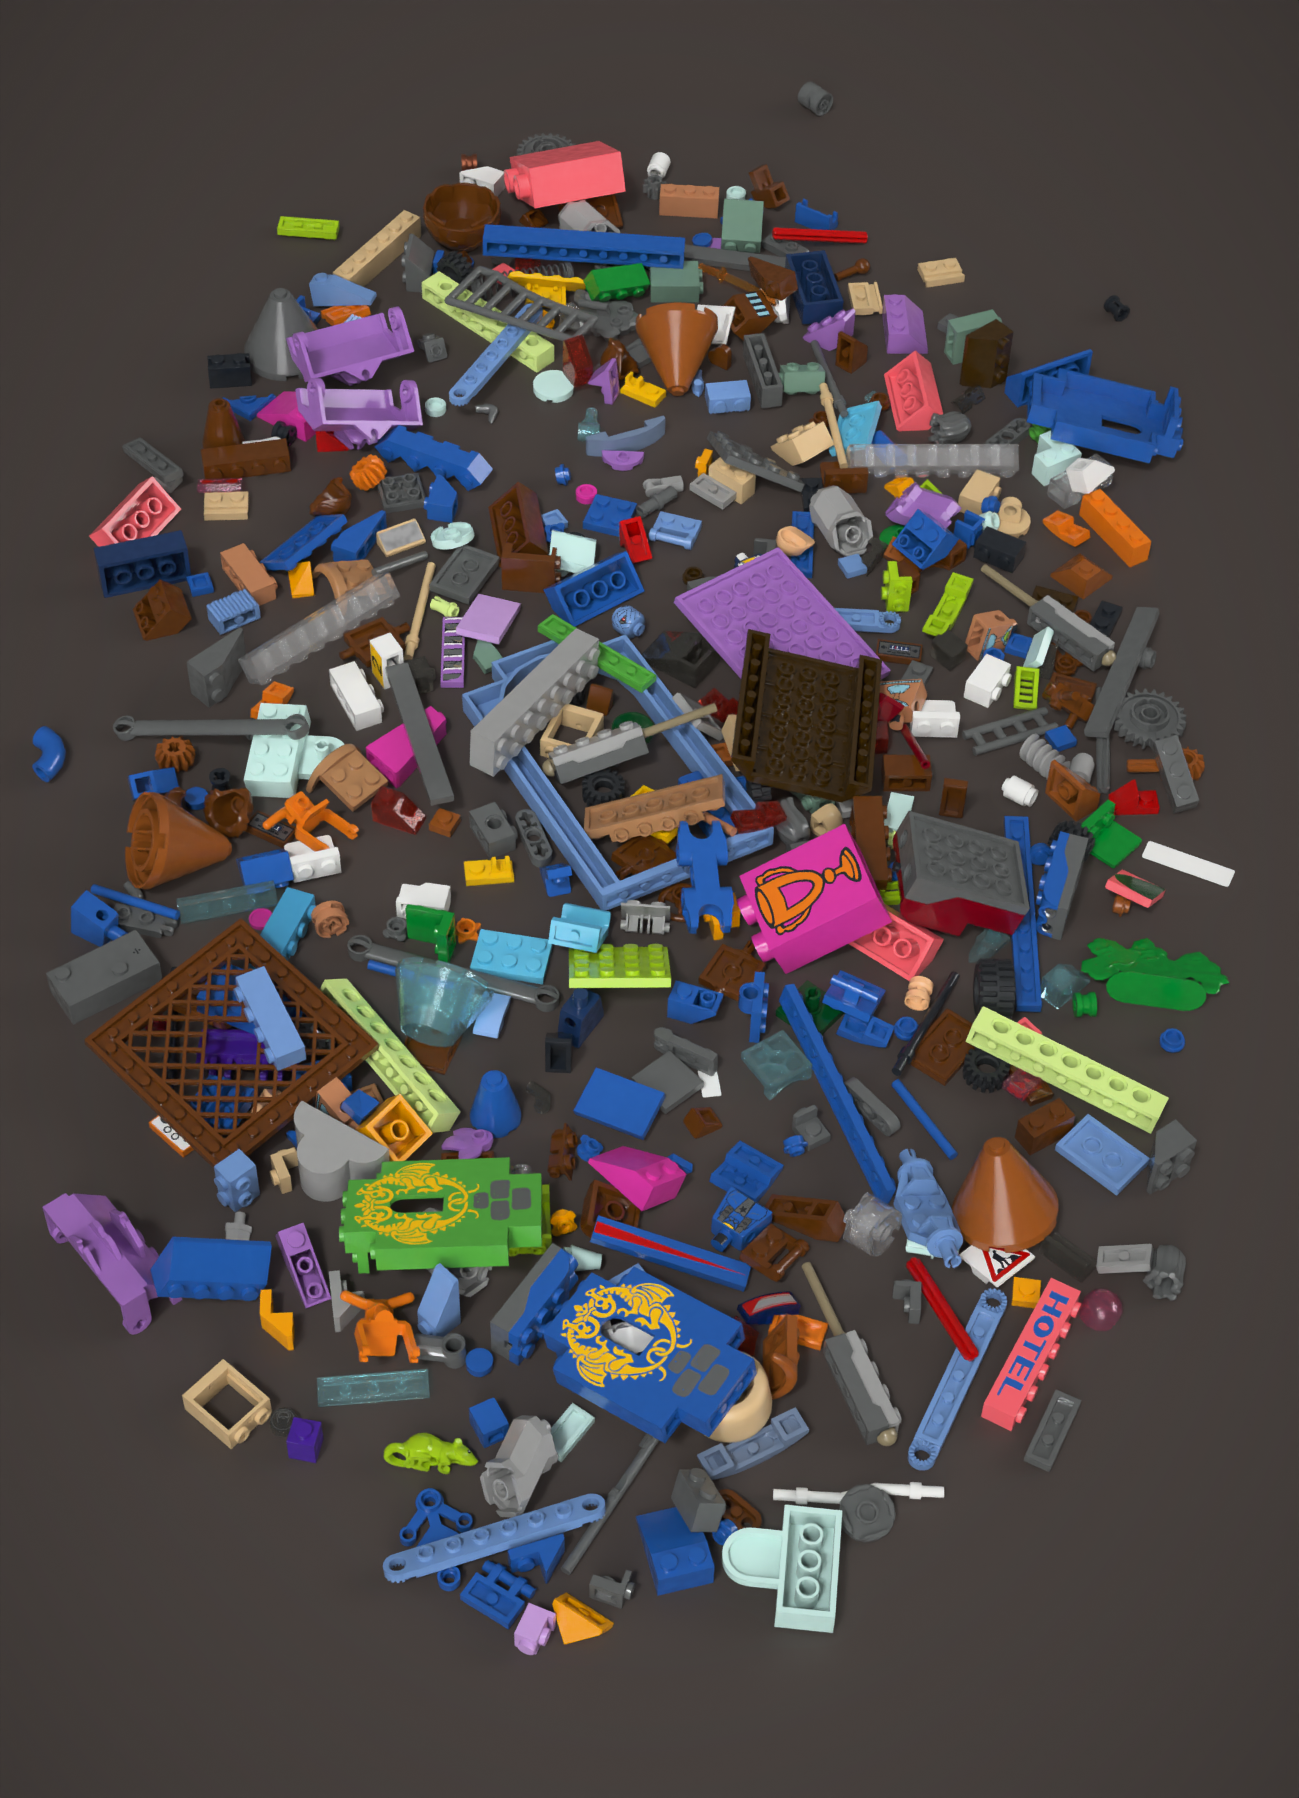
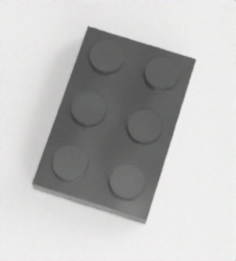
(464, 574)

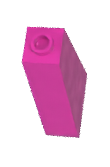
(393, 752)

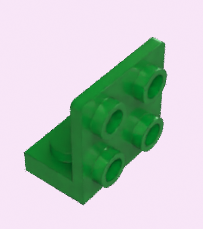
(1112, 840)
(432, 927)

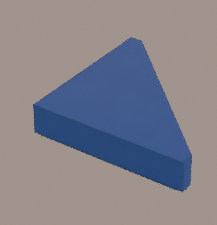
(249, 405)

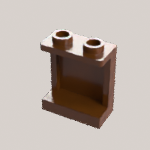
(529, 571)

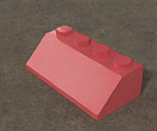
(913, 393)
(138, 515)
(900, 946)

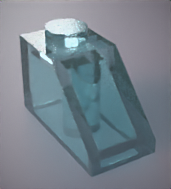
(1061, 983)

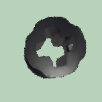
(1116, 308)
(223, 778)

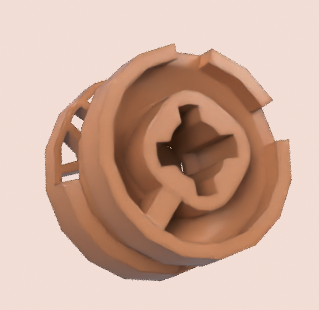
(329, 919)

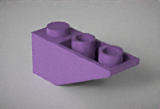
(303, 1265)

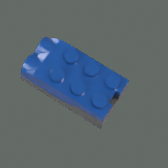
(1059, 883)
(533, 1305)

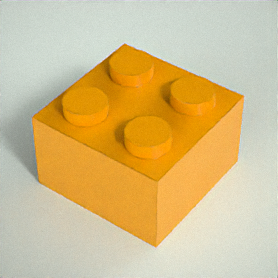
(396, 1127)

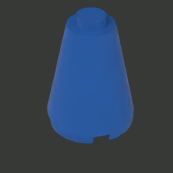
(495, 1105)

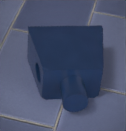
(585, 1011)

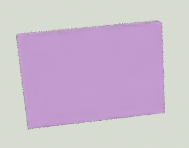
(488, 618)

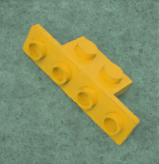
(550, 287)

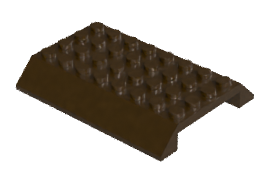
(806, 722)

